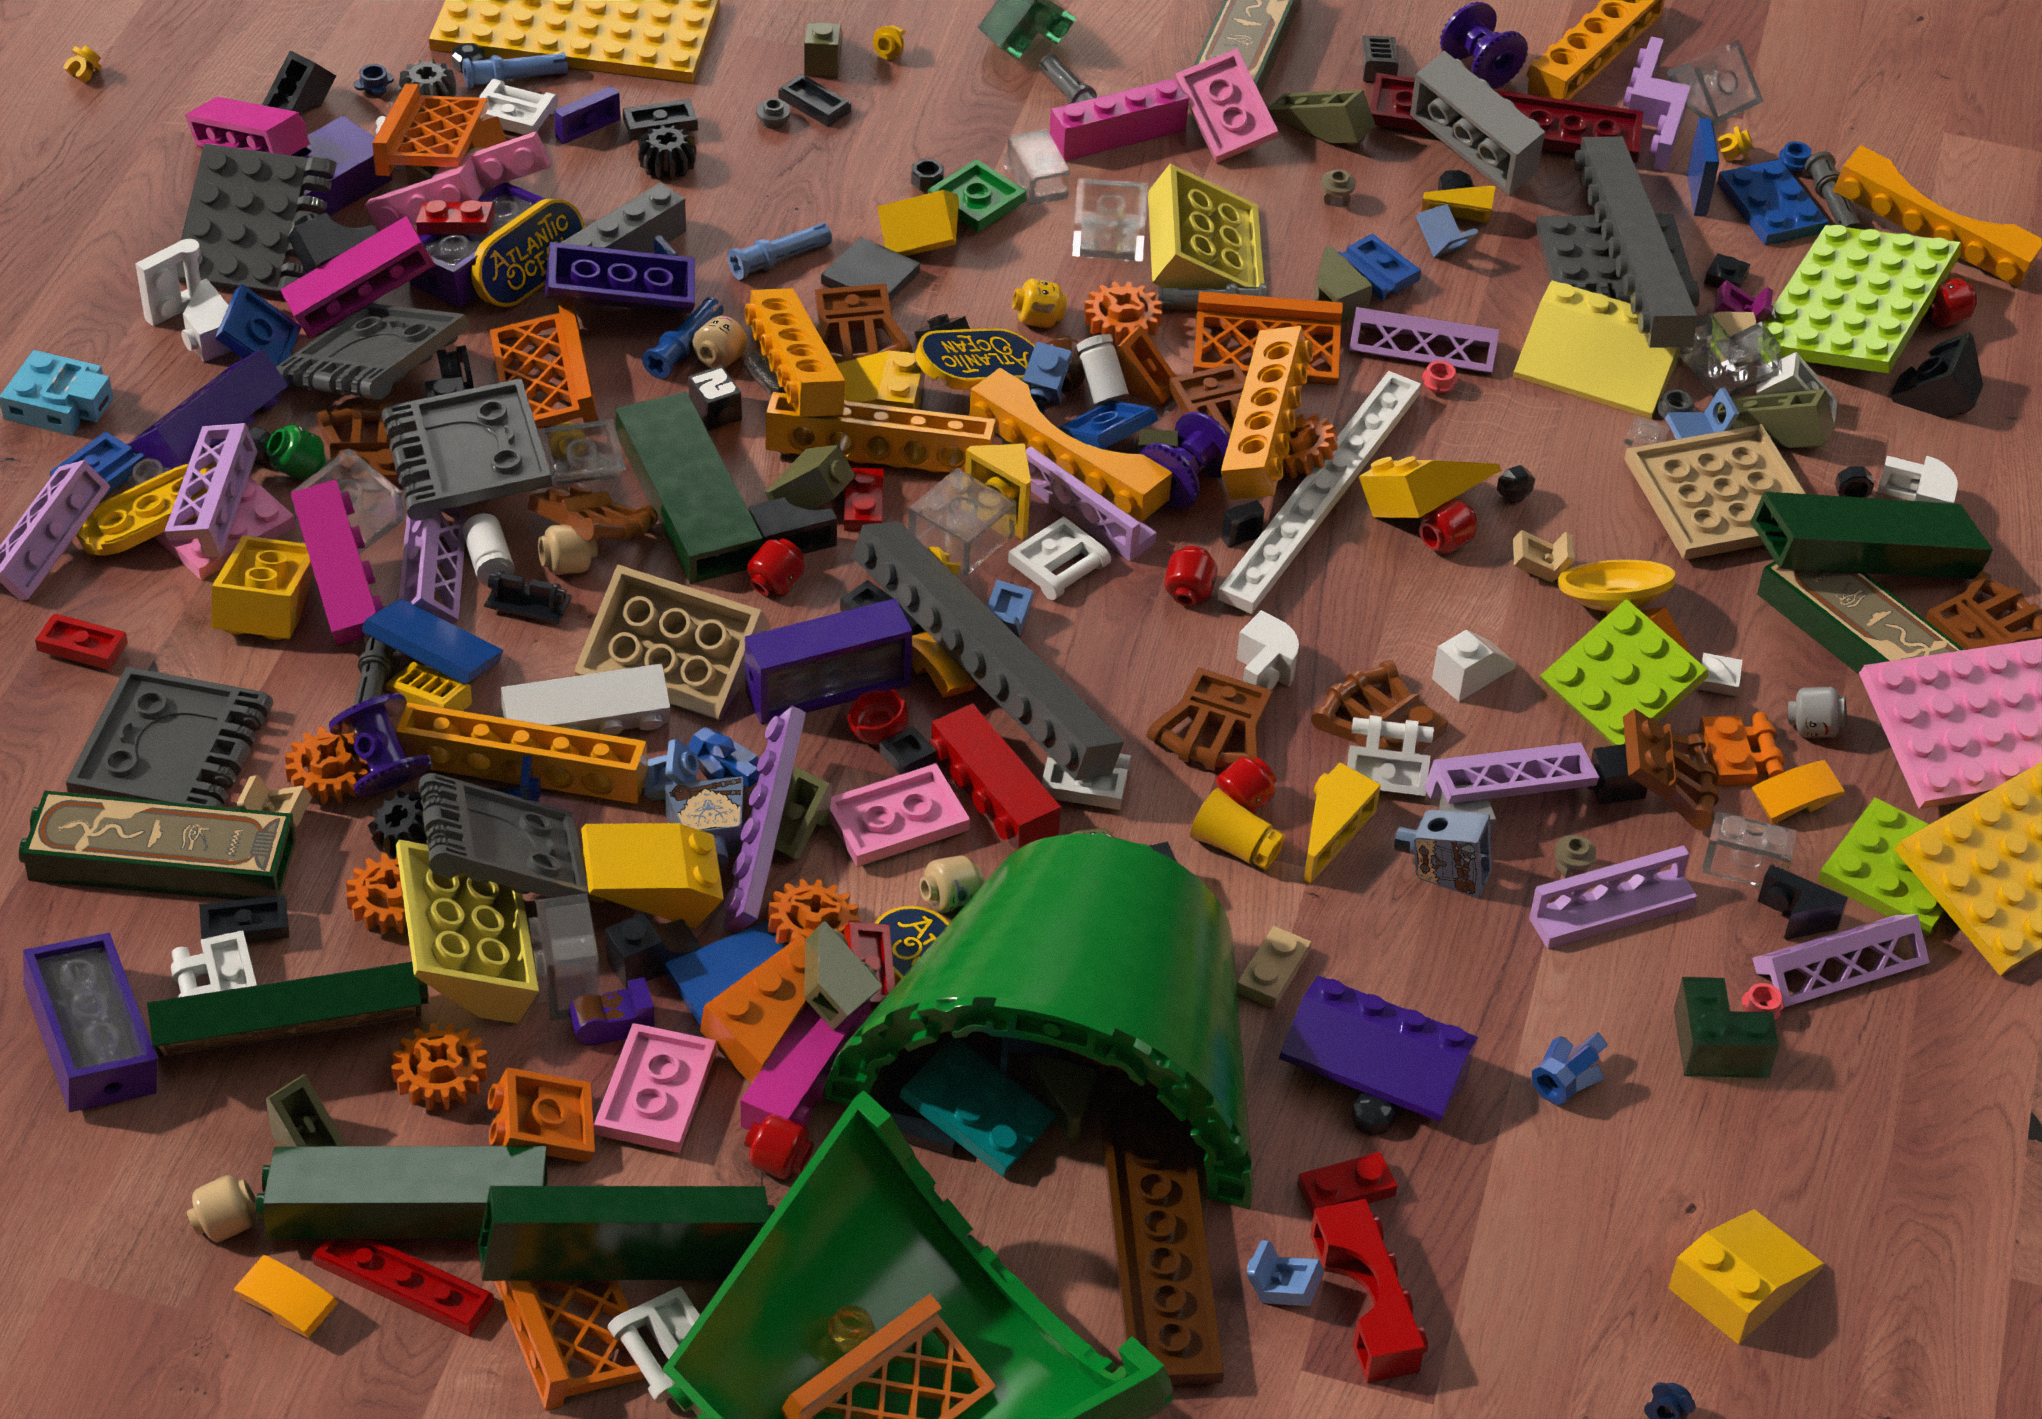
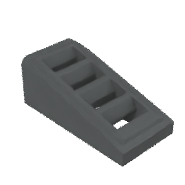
(1379, 56)

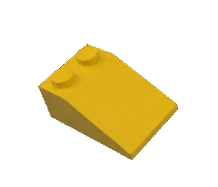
(884, 379)
(1418, 486)
(262, 588)
(654, 868)
(1742, 1273)

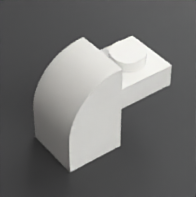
(1917, 481)
(1268, 650)

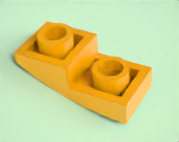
(942, 668)
(1797, 789)
(286, 1295)

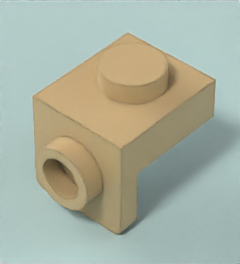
(1541, 557)
(286, 800)

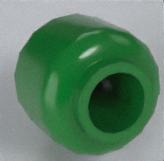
(296, 452)

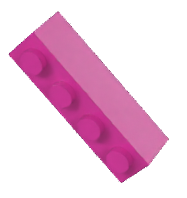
(1119, 119)
(247, 126)
(357, 277)
(336, 559)
(798, 1068)

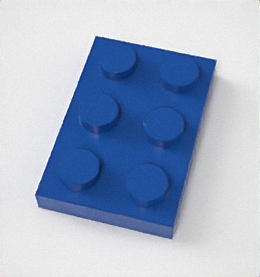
(1772, 202)

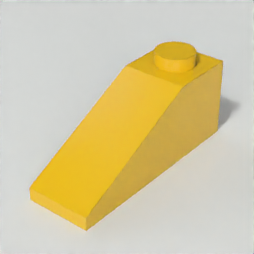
(1341, 809)

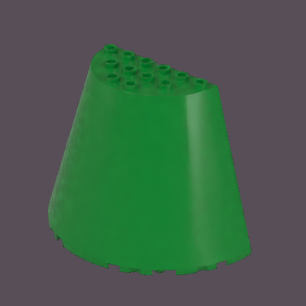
(1098, 956)
(880, 1238)

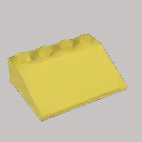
(1202, 234)
(1594, 351)
(467, 938)

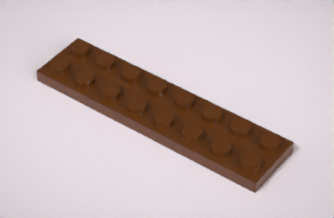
(1159, 1232)

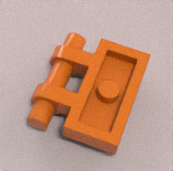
(1730, 750)

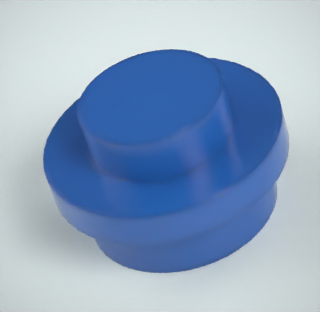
(1795, 156)

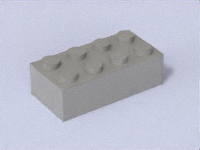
(1477, 122)

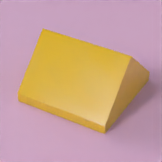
(920, 222)
(1007, 472)

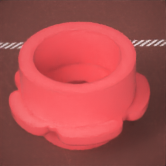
(1440, 377)
(1763, 998)

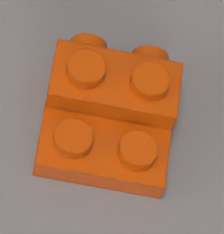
(543, 1112)

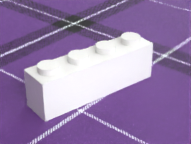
(594, 701)

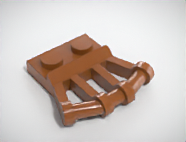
(858, 309)
(1210, 391)
(374, 453)
(592, 513)
(1973, 624)
(1360, 683)
(1219, 701)
(1660, 765)

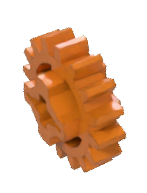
(1121, 310)
(1309, 445)
(328, 764)
(377, 895)
(807, 906)
(440, 1066)

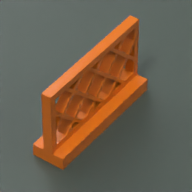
(405, 123)
(1259, 313)
(571, 355)
(544, 1350)
(875, 1354)

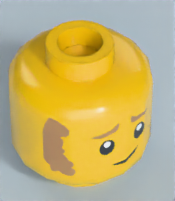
(1039, 303)

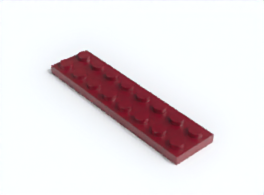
(1561, 119)

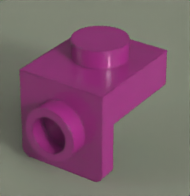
(1733, 299)

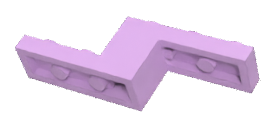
(1661, 101)

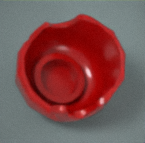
(878, 716)

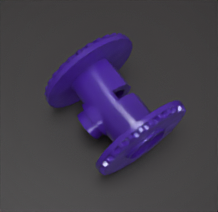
(1495, 53)
(1199, 449)
(379, 744)

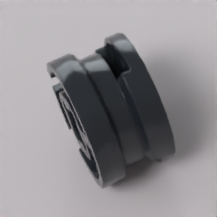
(450, 364)

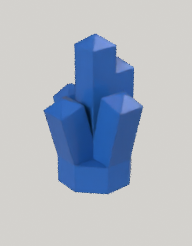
(723, 758)
(1565, 1069)

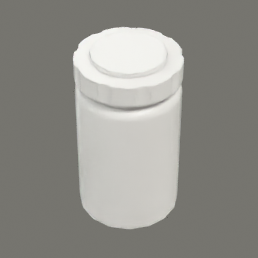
(1102, 369)
(487, 546)

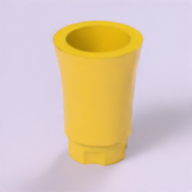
(1236, 830)

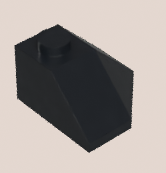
(1944, 382)

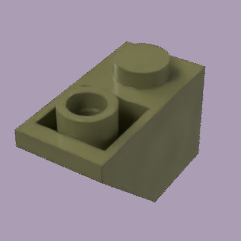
(1341, 283)
(835, 977)

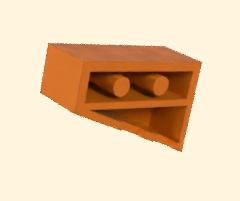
(758, 1010)

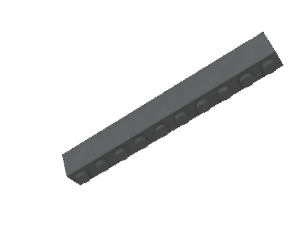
(1636, 243)
(988, 651)

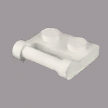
(518, 108)
(160, 280)
(1053, 548)
(669, 1321)

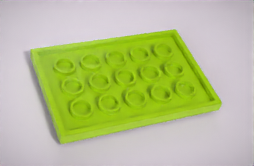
(1860, 296)

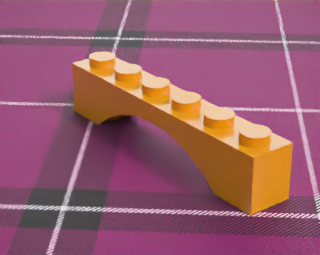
(1879, 187)
(1124, 479)

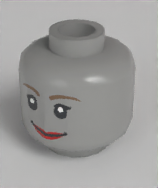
(1818, 712)

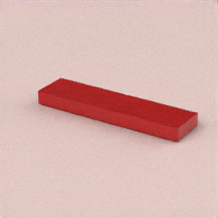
(406, 1281)

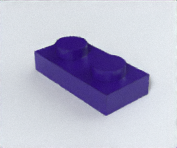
(587, 114)

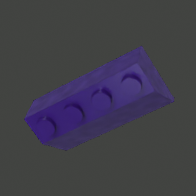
(620, 278)
(222, 401)
(1379, 1048)

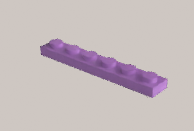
(762, 827)

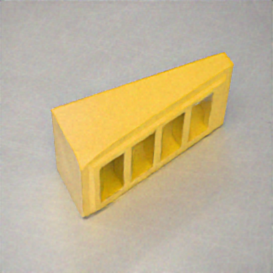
(1464, 203)
(457, 695)

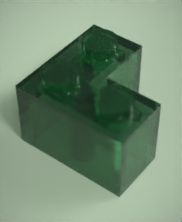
(1017, 22)
(1722, 1040)

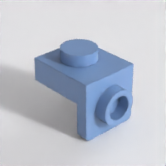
(1047, 372)
(1011, 605)
(676, 767)
(1283, 1278)

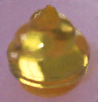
(850, 1328)

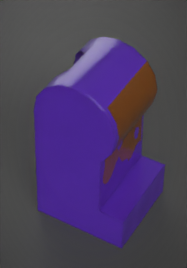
(611, 1015)

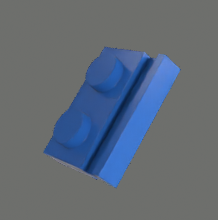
(1381, 266)
(109, 458)

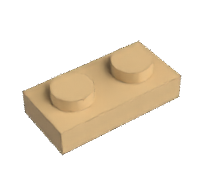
(1273, 967)

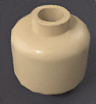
(565, 550)
(222, 1208)

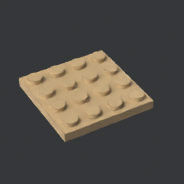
(1711, 486)

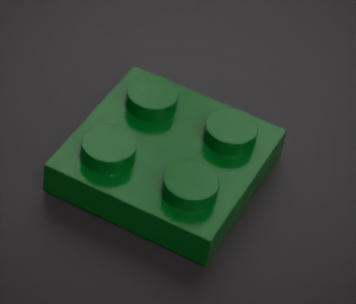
(982, 194)

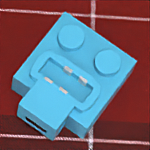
(56, 393)

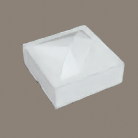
(1723, 674)

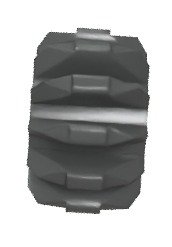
(432, 78)

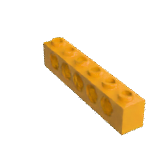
(1590, 46)
(796, 352)
(1266, 413)
(896, 425)
(496, 745)

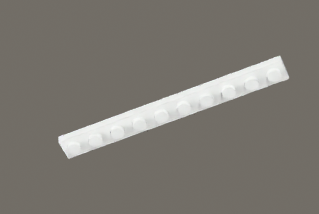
(1318, 493)

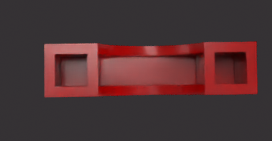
(1352, 1245)

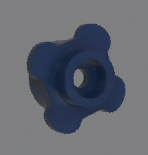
(373, 79)
(1669, 1402)

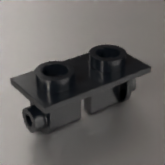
(536, 600)

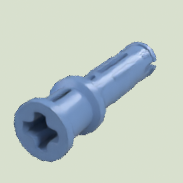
(495, 68)
(766, 253)

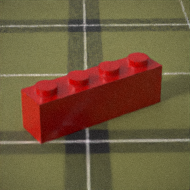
(994, 777)

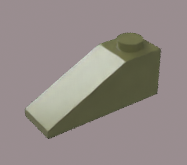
(1327, 114)
(1788, 417)

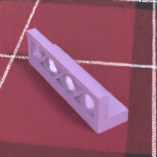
(1428, 329)
(224, 485)
(1088, 507)
(49, 526)
(420, 559)
(1511, 773)
(1612, 903)
(1840, 943)

